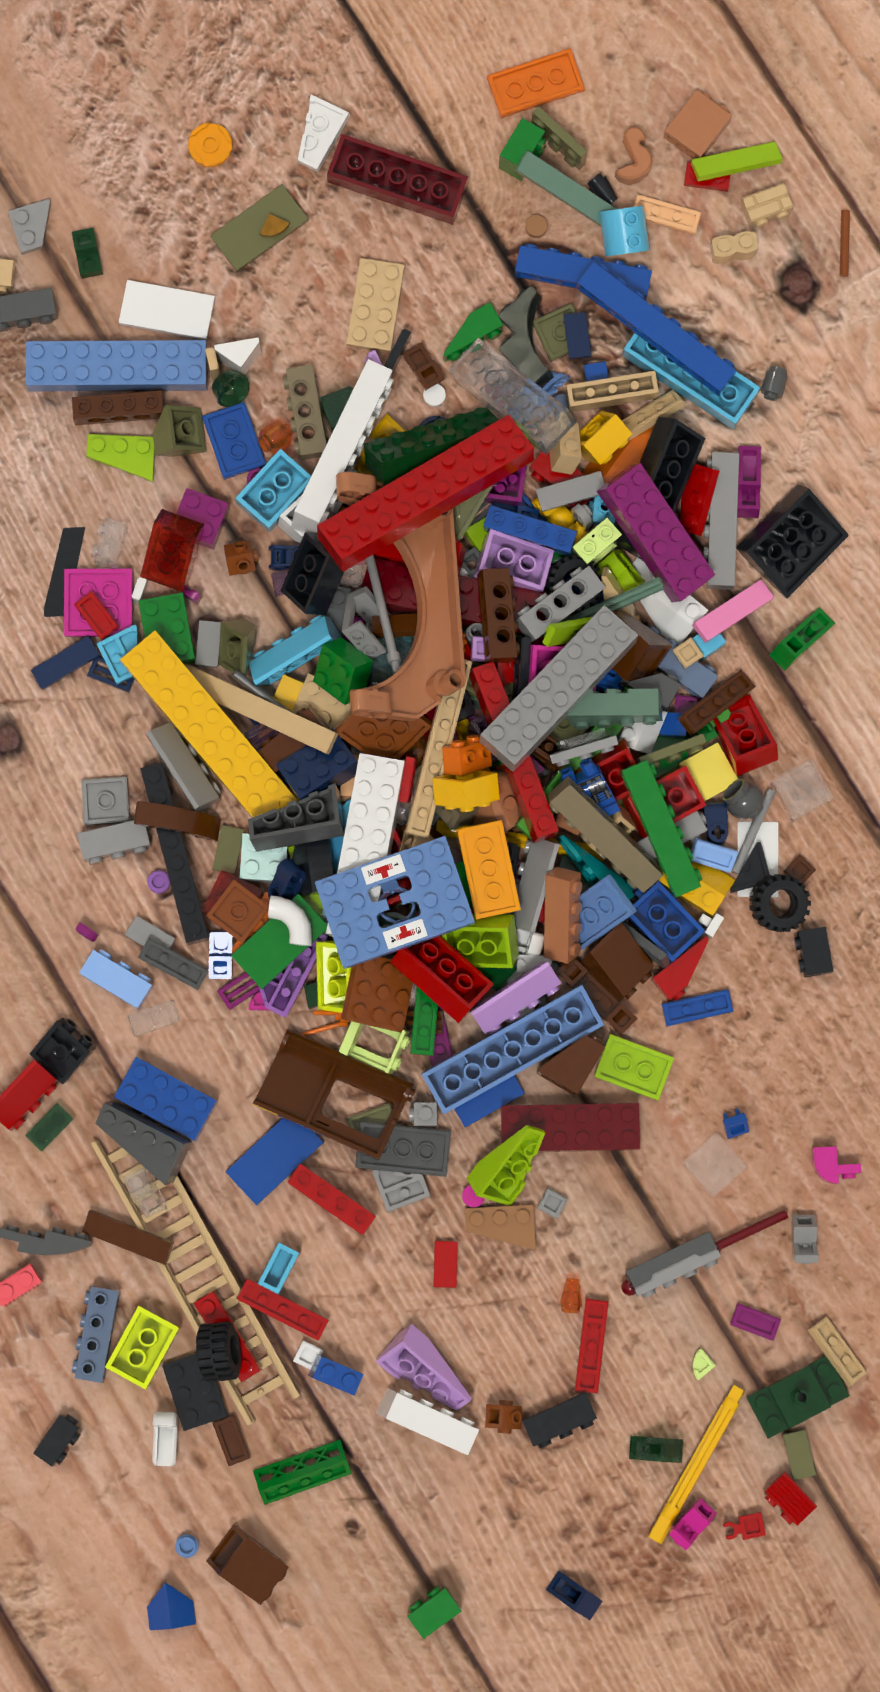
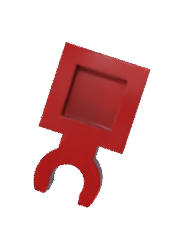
(749, 1526)

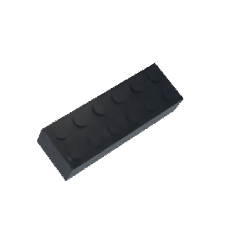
(669, 463)

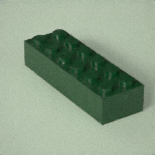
(404, 451)

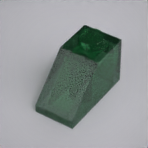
(656, 1449)

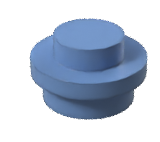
(186, 1546)

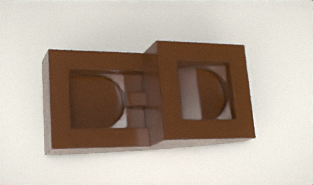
(423, 366)

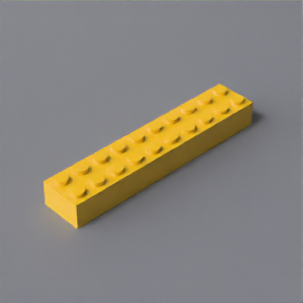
(206, 726)

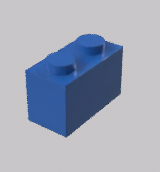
(335, 1374)

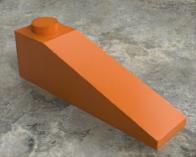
(622, 457)

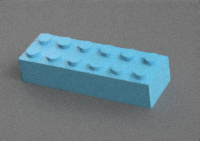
(726, 407)

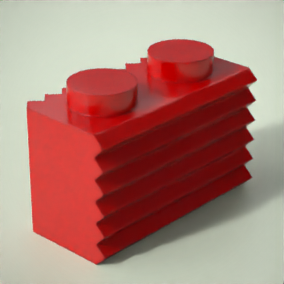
(789, 1499)

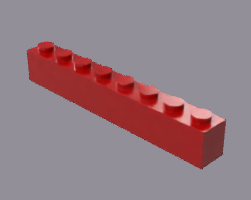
(524, 779)

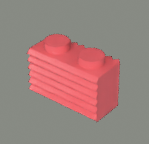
(19, 1284)

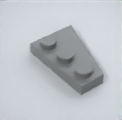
(584, 751)

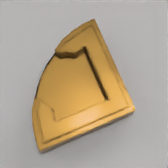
(273, 226)

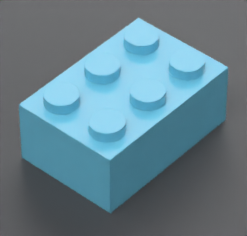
(273, 490)

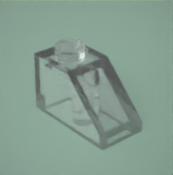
(145, 1192)

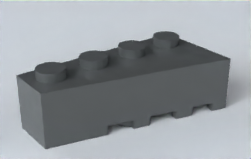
(300, 821)
(145, 1140)

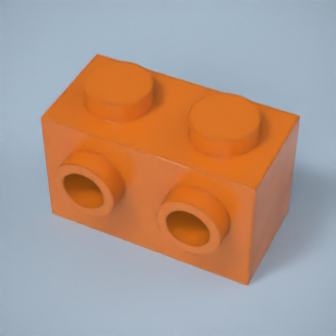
(465, 756)

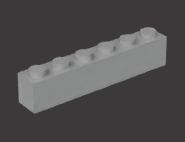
(722, 521)

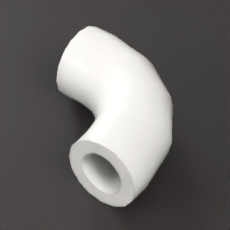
(294, 918)

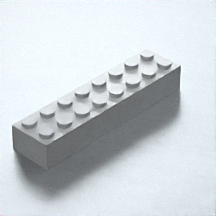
(558, 688)

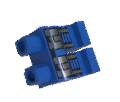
(594, 785)

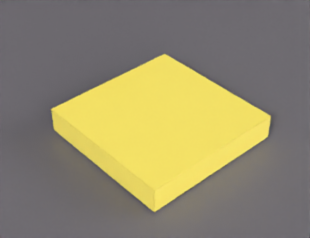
(710, 771)

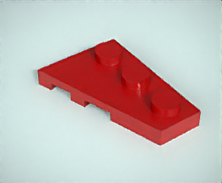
(697, 498)

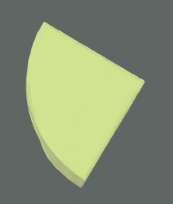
(701, 1364)

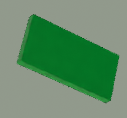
(269, 948)

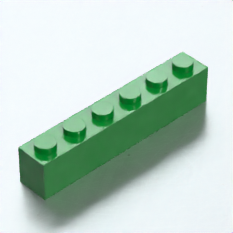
(660, 828)

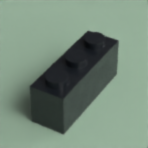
(559, 1420)

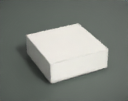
(139, 590)
(307, 1354)

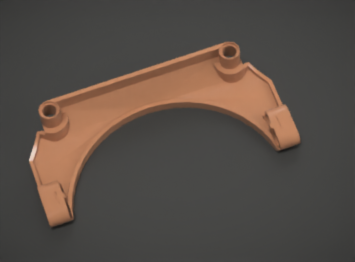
(437, 653)

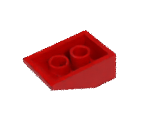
(746, 737)
(611, 764)

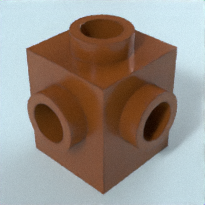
(240, 557)
(503, 1416)

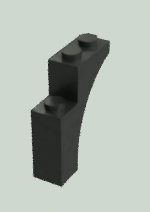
(520, 347)

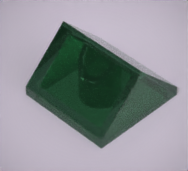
(333, 406)

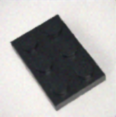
(193, 1397)

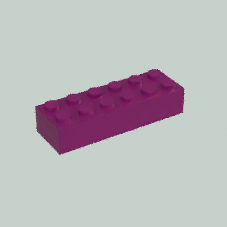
(655, 532)

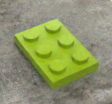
(634, 1067)

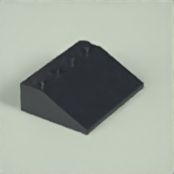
(792, 540)

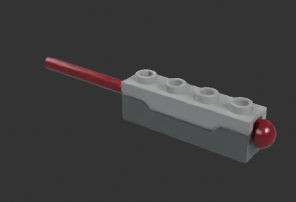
(686, 1259)

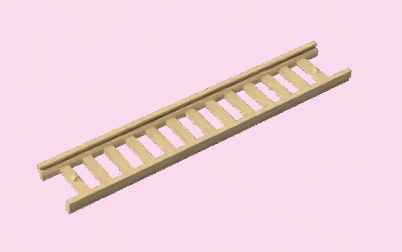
(216, 1257)

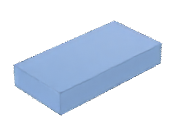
(713, 855)

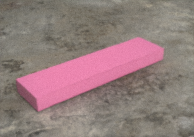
(733, 611)

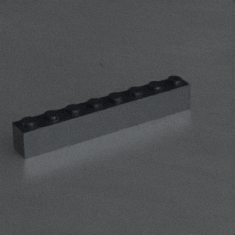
(176, 860)

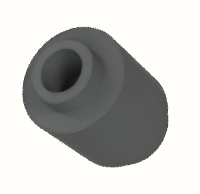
(774, 383)

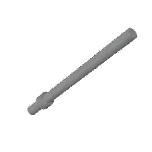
(393, 655)

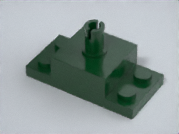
(797, 1397)

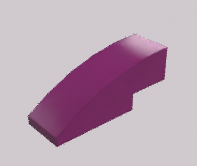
(749, 482)

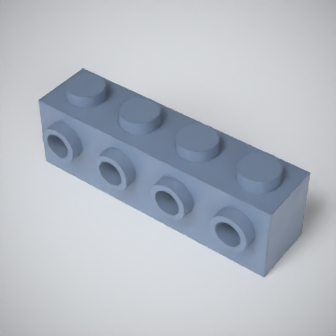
(96, 1335)

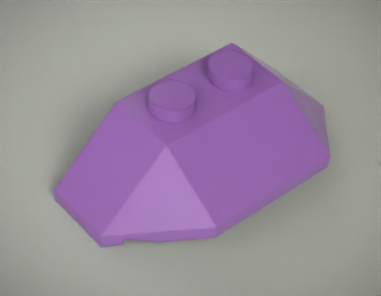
(285, 989)

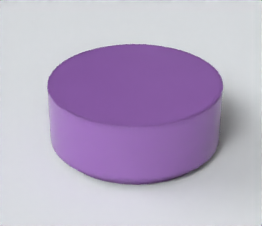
(158, 882)

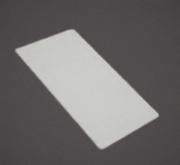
(769, 840)

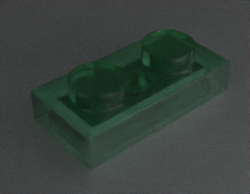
(49, 1127)

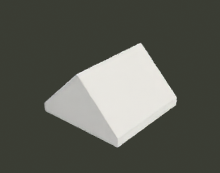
(239, 354)

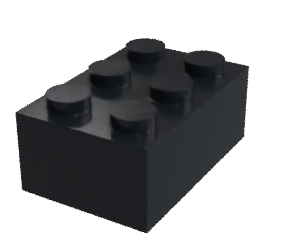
(312, 577)

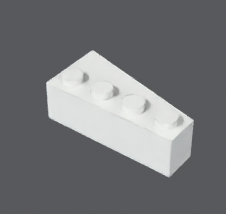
(428, 1421)

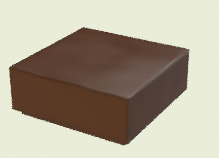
(800, 869)

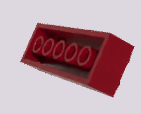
(397, 179)
(577, 1126)

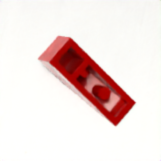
(678, 974)

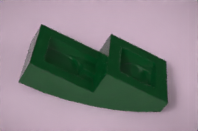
(87, 253)

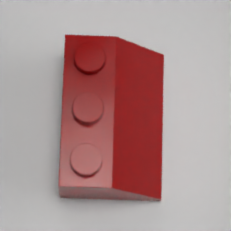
(25, 1095)

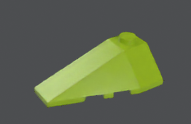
(503, 1170)

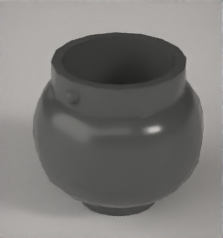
(743, 799)

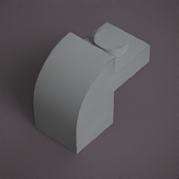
(804, 1239)

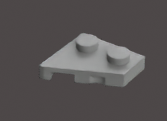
(400, 1188)

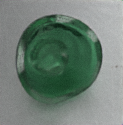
(230, 388)

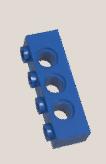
(531, 530)

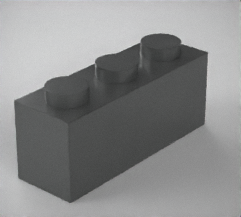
(27, 308)

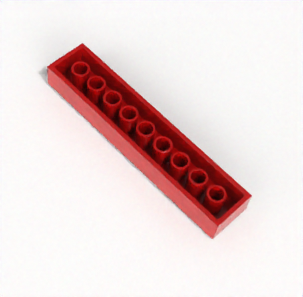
(425, 493)

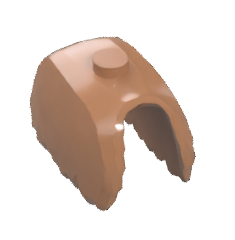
(503, 809)

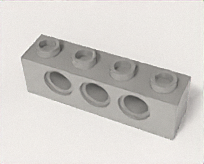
(589, 587)

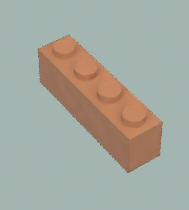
(562, 915)

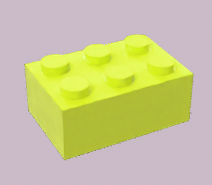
(142, 1347)

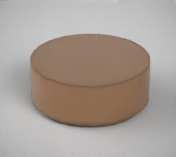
(536, 226)

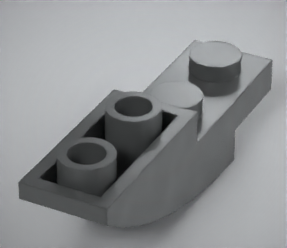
(54, 1242)

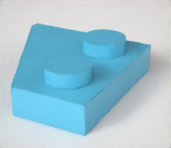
(115, 648)

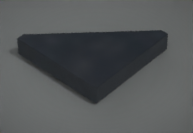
(752, 871)

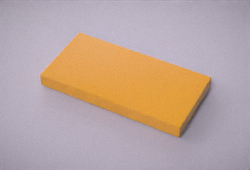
(488, 869)

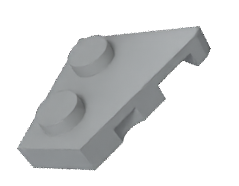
(30, 225)

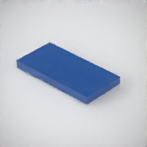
(273, 1159)

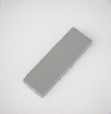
(569, 491)

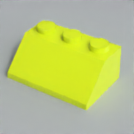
(331, 977)

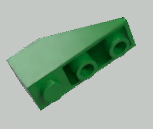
(480, 324)

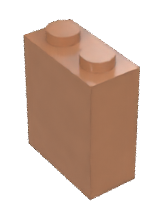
(698, 125)

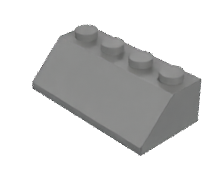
(183, 767)
(532, 884)

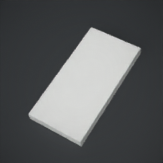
(166, 310)

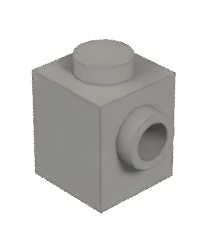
(423, 1114)

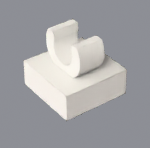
(711, 924)

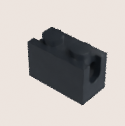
(814, 952)

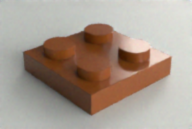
(238, 911)

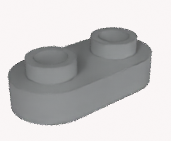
(582, 515)

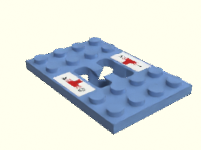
(434, 888)

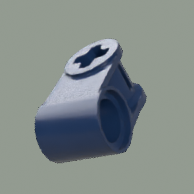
(286, 557)
(716, 819)
(287, 880)

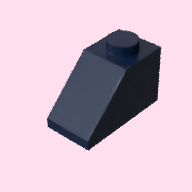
(574, 1595)

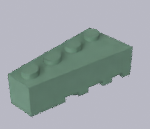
(617, 708)

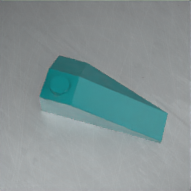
(592, 868)

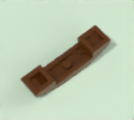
(177, 819)
(605, 1004)

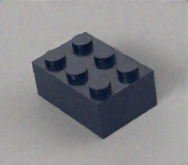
(314, 770)

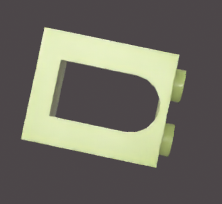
(600, 545)
(388, 1065)

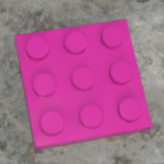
(112, 589)

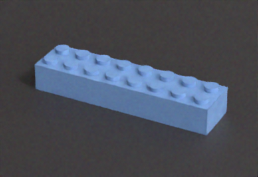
(116, 365)
(512, 1049)

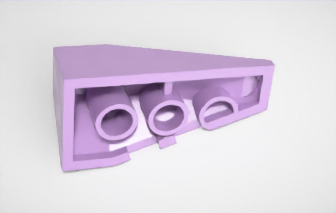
(419, 1362)

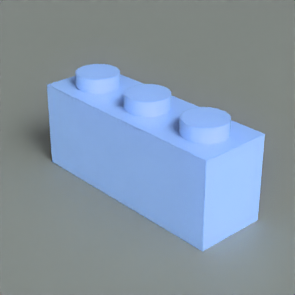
(116, 978)

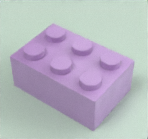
(525, 560)

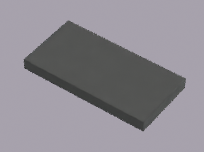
(408, 1150)

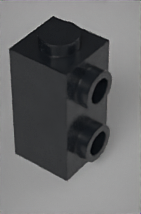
(57, 1440)

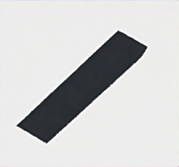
(66, 558)

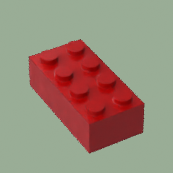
(443, 976)

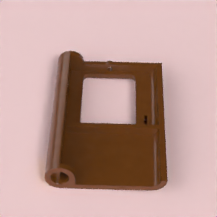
(303, 1079)

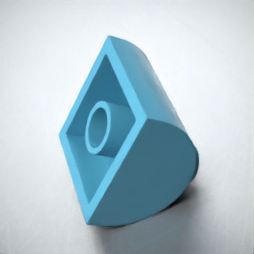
(624, 231)

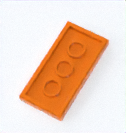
(535, 83)

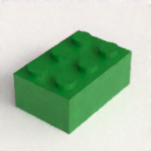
(170, 620)

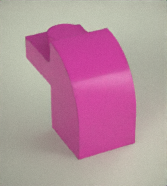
(827, 1168)
(692, 1523)

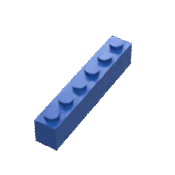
(566, 269)

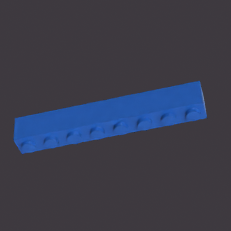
(656, 328)

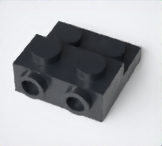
(63, 1050)

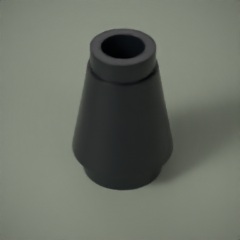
(602, 188)

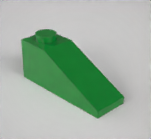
(801, 639)

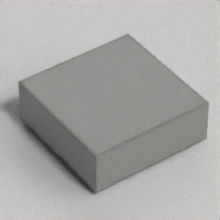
(552, 1203)

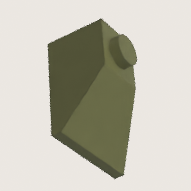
(179, 432)
(236, 645)

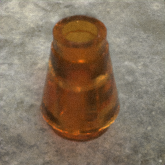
(571, 1297)

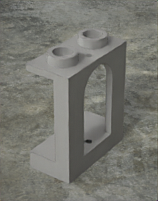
(360, 635)

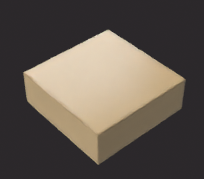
(687, 653)

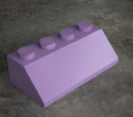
(515, 996)

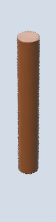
(844, 243)

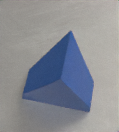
(170, 1609)

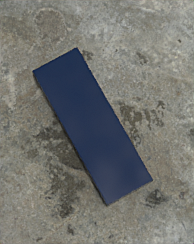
(65, 662)

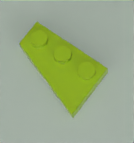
(127, 453)

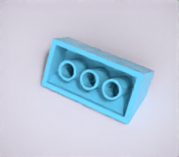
(293, 652)

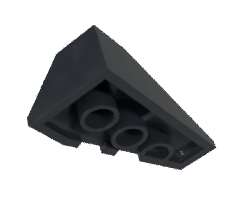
(316, 861)

